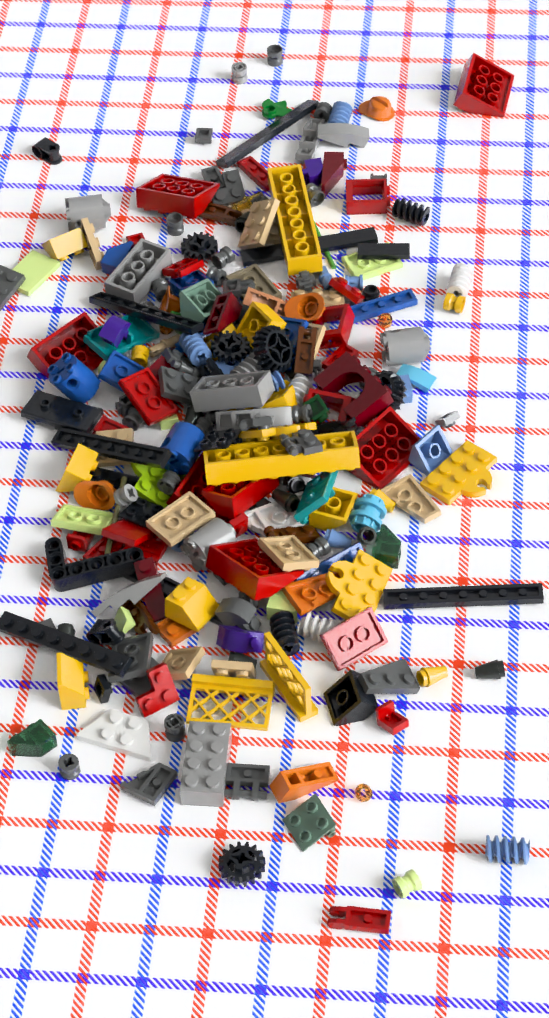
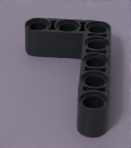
(90, 570)

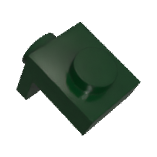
(319, 409)

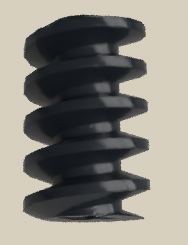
(410, 212)
(284, 631)

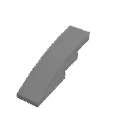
(309, 142)
(134, 592)

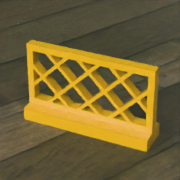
(287, 679)
(235, 686)

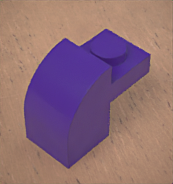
(313, 171)
(114, 330)
(239, 640)

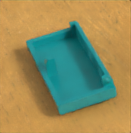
(139, 334)
(315, 495)

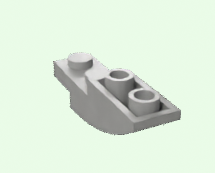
(231, 419)

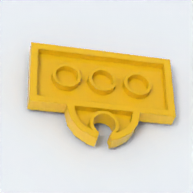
(274, 432)
(461, 474)
(359, 584)

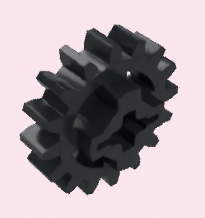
(199, 246)
(230, 347)
(244, 862)

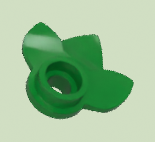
(273, 110)

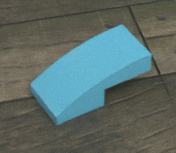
(418, 377)

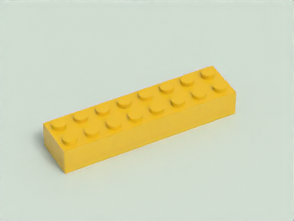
(295, 220)
(271, 460)

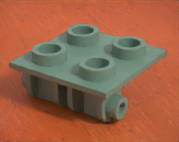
(310, 822)

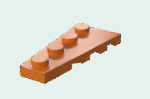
(309, 593)

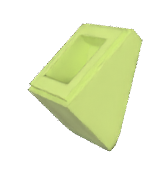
(168, 422)
(124, 620)

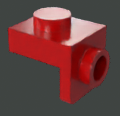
(239, 524)
(79, 540)
(390, 719)

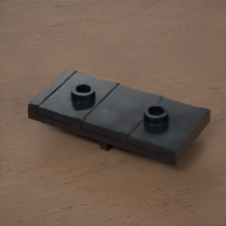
(61, 412)

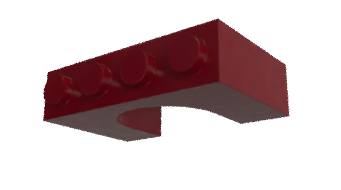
(348, 370)

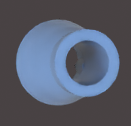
(337, 539)

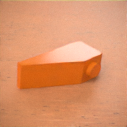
(302, 781)

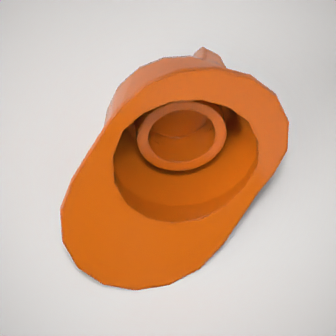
(377, 108)
(170, 302)
(305, 307)
(95, 494)

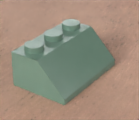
(198, 300)

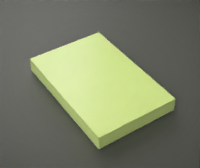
(369, 267)
(36, 269)
(82, 519)

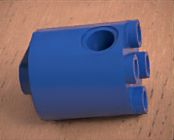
(73, 378)
(181, 442)

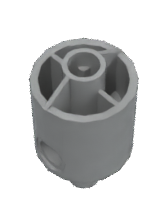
(88, 206)
(404, 346)
(211, 533)

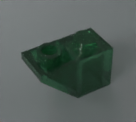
(388, 547)
(33, 741)

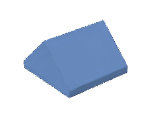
(430, 451)

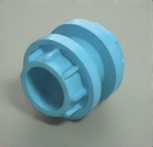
(367, 512)

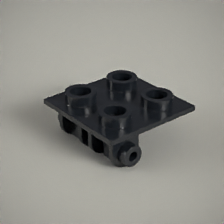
(219, 440)
(140, 511)

